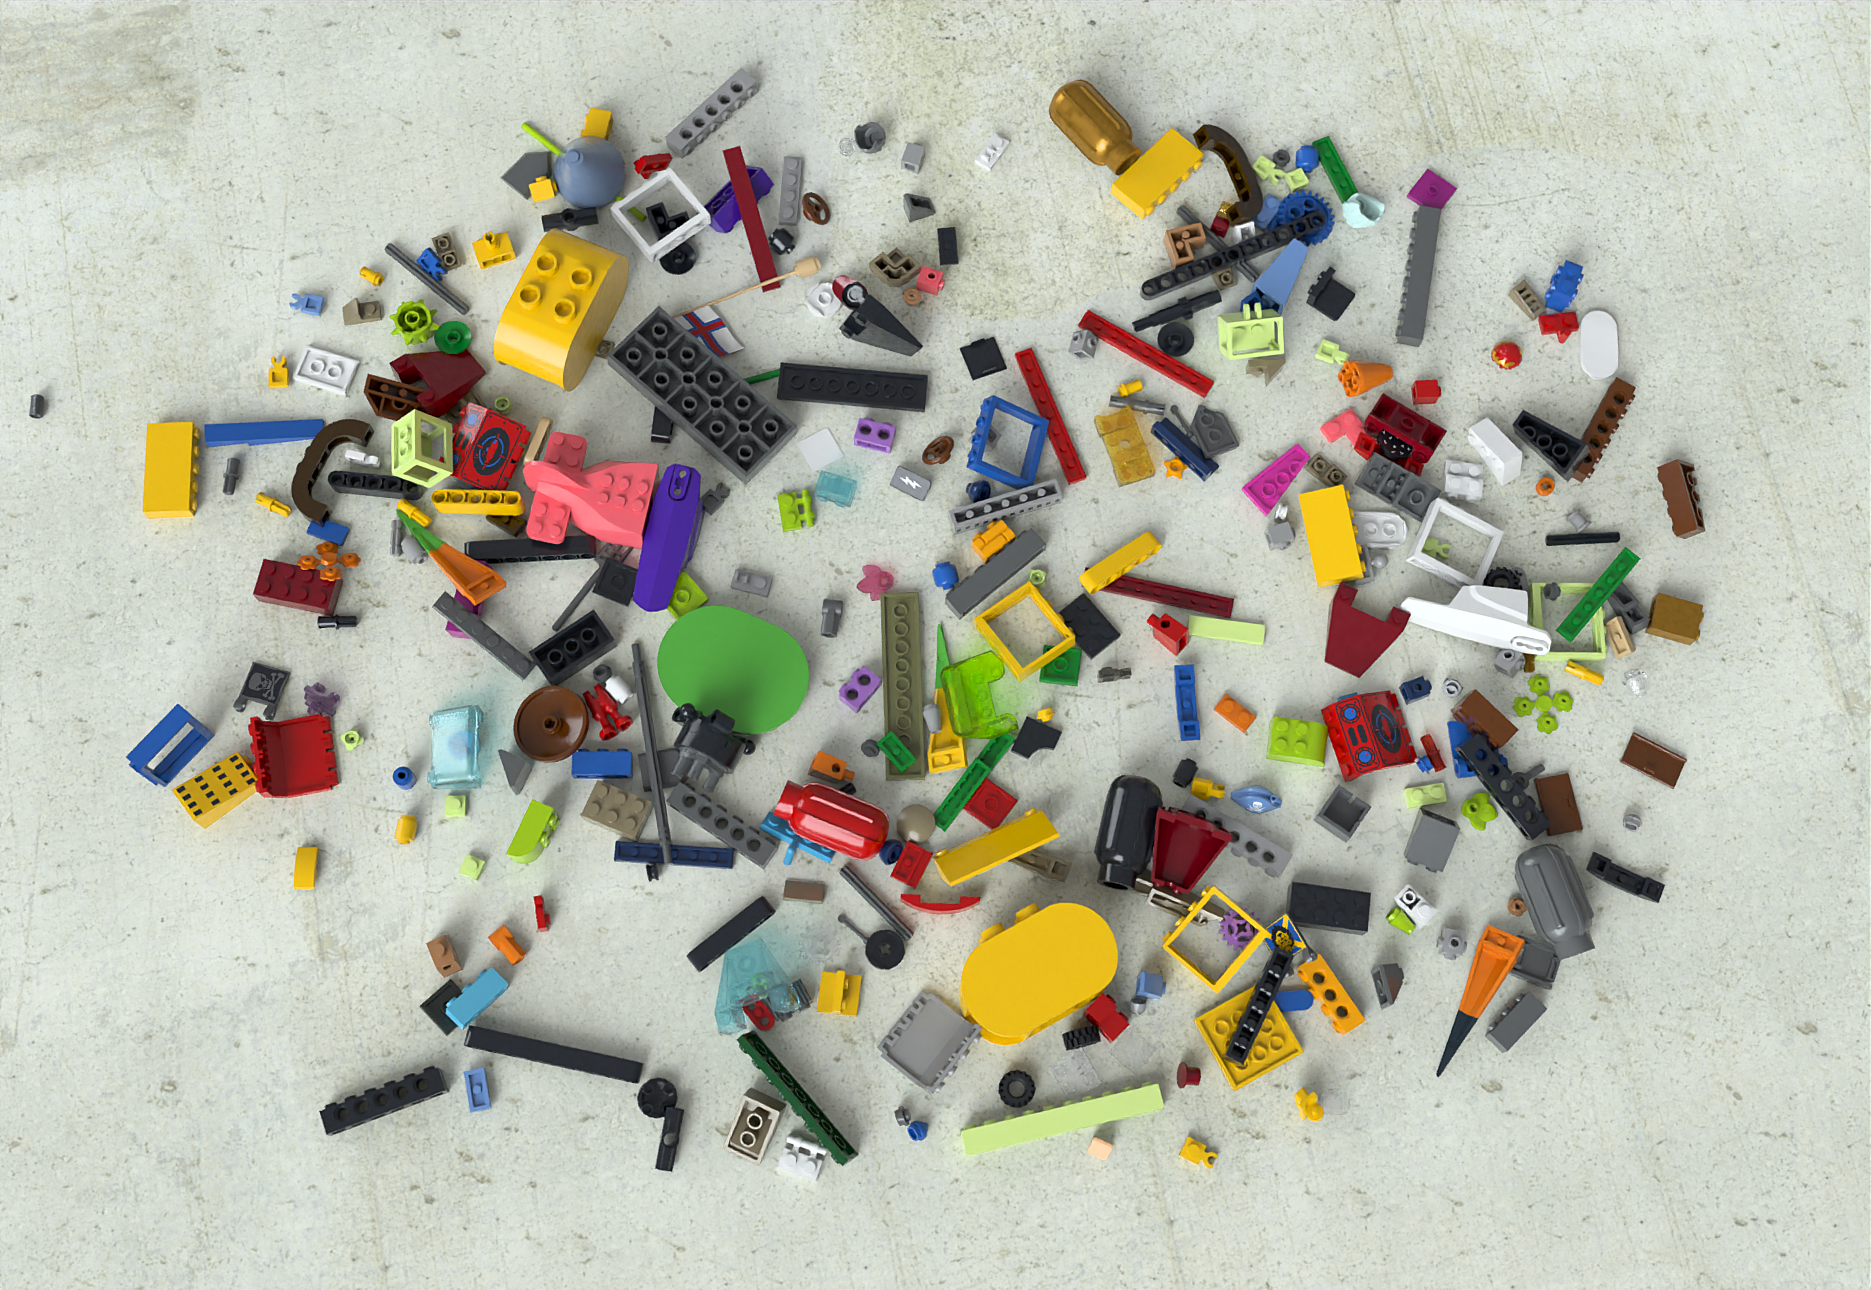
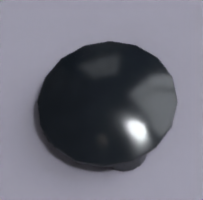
(656, 1096)

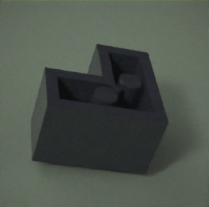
(662, 223)

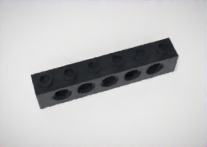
(1467, 750)
(1257, 1006)
(331, 1114)

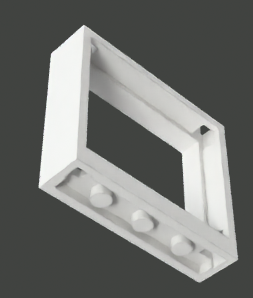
(674, 238)
(1441, 570)

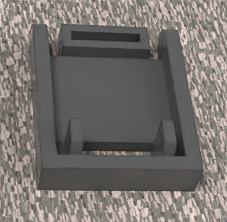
(1537, 964)

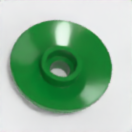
(450, 331)

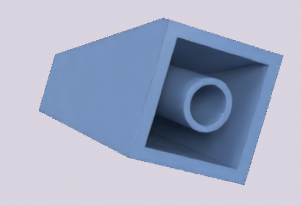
(1279, 278)

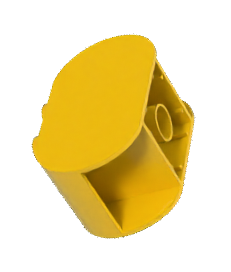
(561, 308)
(1036, 971)

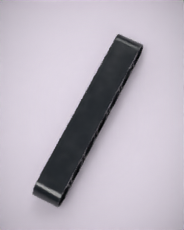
(531, 550)

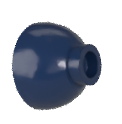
(978, 490)
(891, 851)

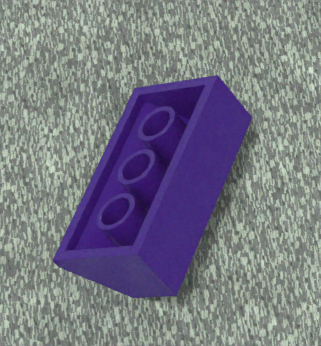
(724, 207)

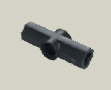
(580, 218)
(667, 1152)

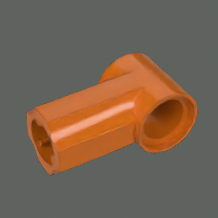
(505, 942)

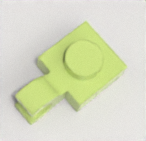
(1330, 351)

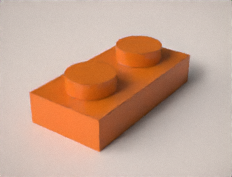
(1235, 713)

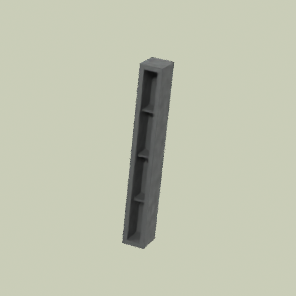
(1418, 277)

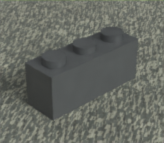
(1515, 1021)

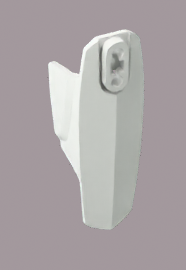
(1484, 616)

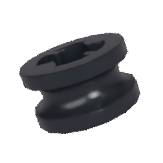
(652, 872)

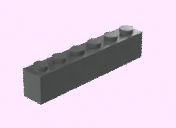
(995, 573)

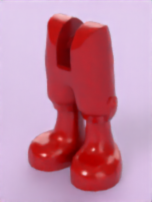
(600, 707)

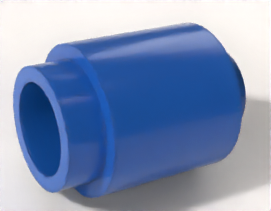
(409, 780)

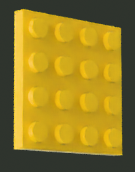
(1271, 1048)

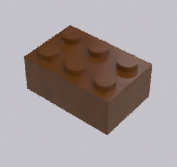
(1483, 719)

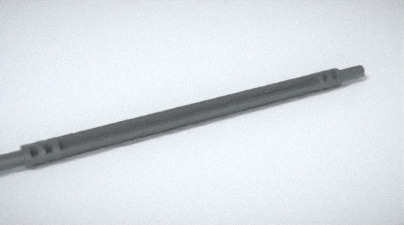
(652, 754)

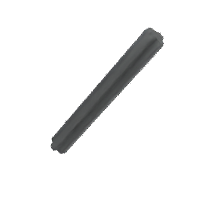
(876, 903)

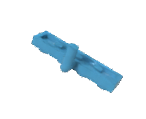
(780, 828)

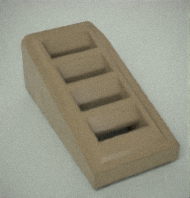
(1527, 291)

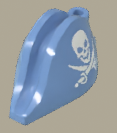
(1256, 799)

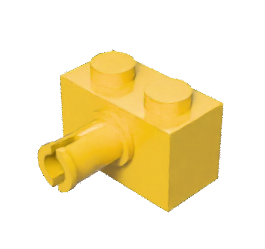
(493, 250)

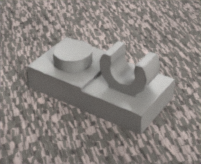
(751, 583)

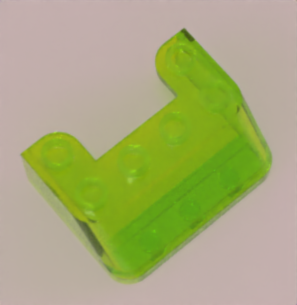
(971, 700)

